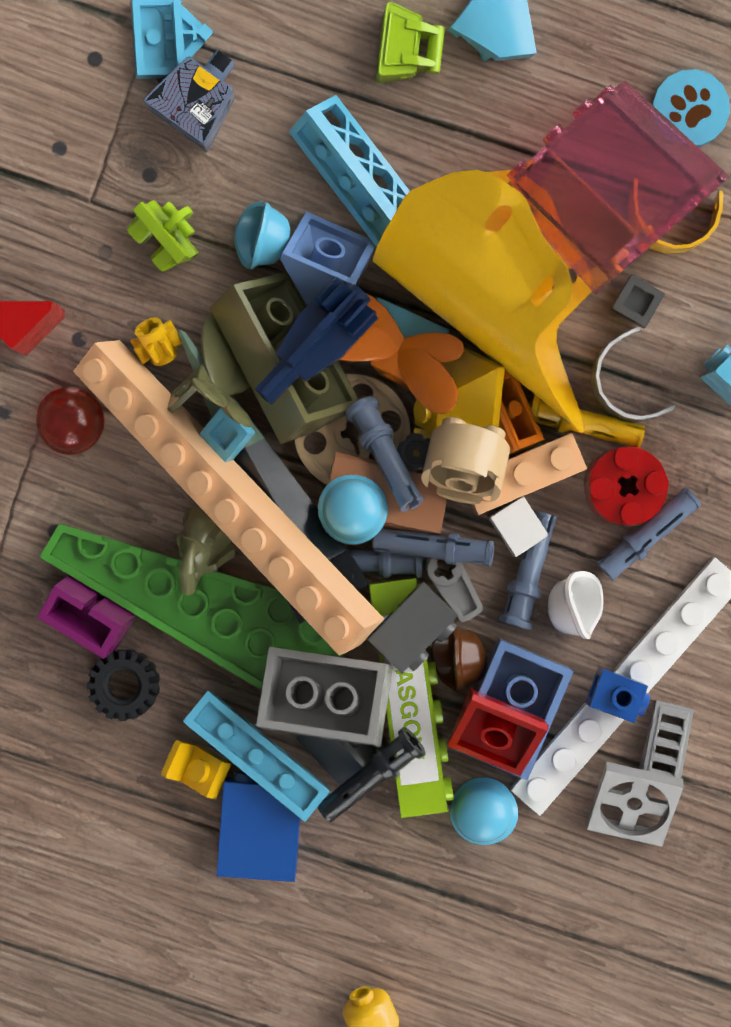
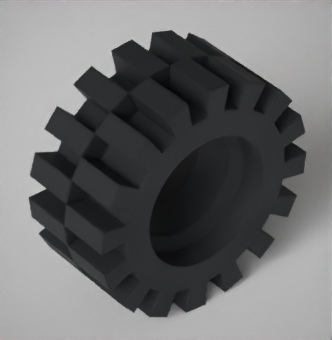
(110, 704)

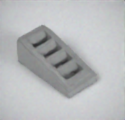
(679, 746)

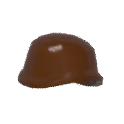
(459, 659)

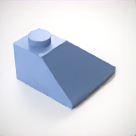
(323, 252)

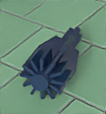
(319, 336)

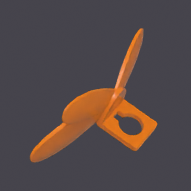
(410, 361)

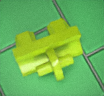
(169, 228)

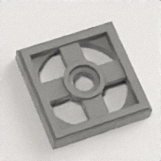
(626, 827)

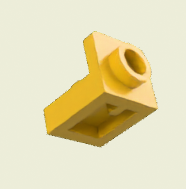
(196, 768)

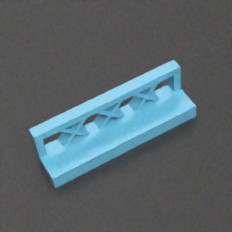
(346, 173)
(257, 755)

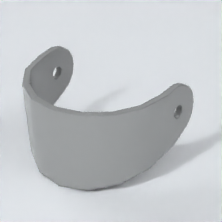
(597, 389)

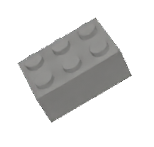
(324, 696)

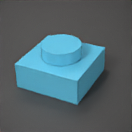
(226, 435)

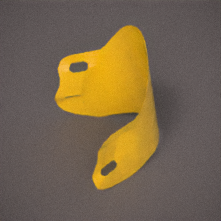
(490, 273)

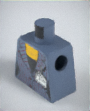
(195, 98)

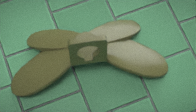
(217, 378)

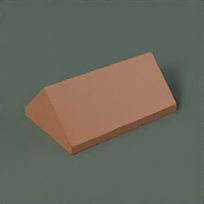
(423, 519)

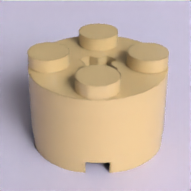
(466, 461)

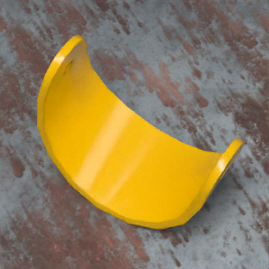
(668, 248)

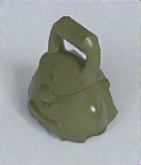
(201, 547)

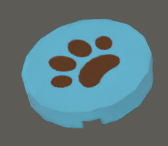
(694, 104)

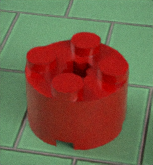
(648, 485)

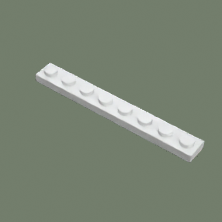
(645, 663)

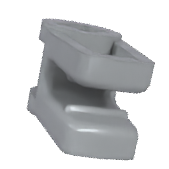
(456, 590)

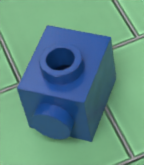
(618, 695)

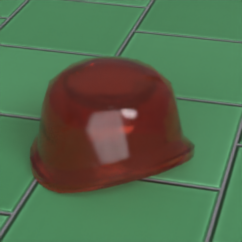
(70, 420)

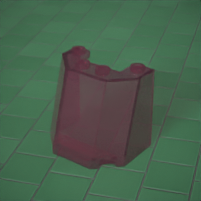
(613, 183)

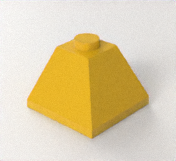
(479, 393)

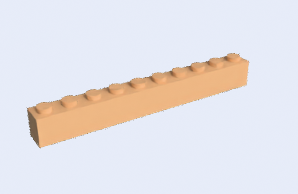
(229, 497)

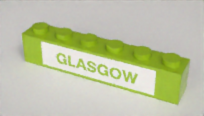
(411, 706)

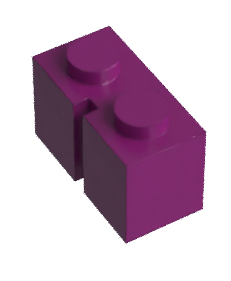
(80, 616)

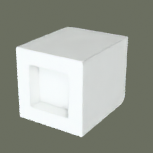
(518, 526)

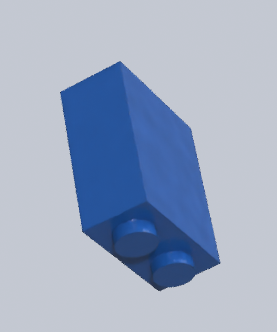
(256, 833)

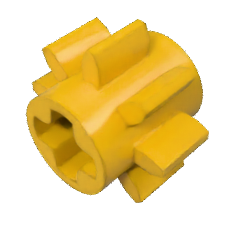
(156, 341)

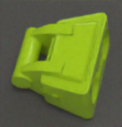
(400, 45)

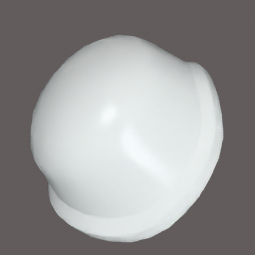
(576, 604)

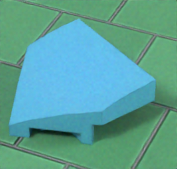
(496, 29)
(164, 36)

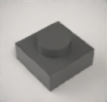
(637, 301)

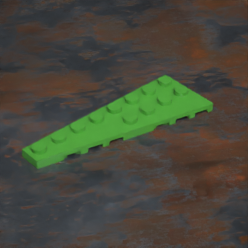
(222, 620)

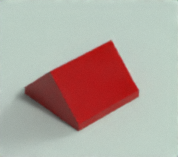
(28, 323)
(497, 732)

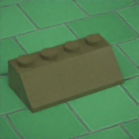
(255, 323)

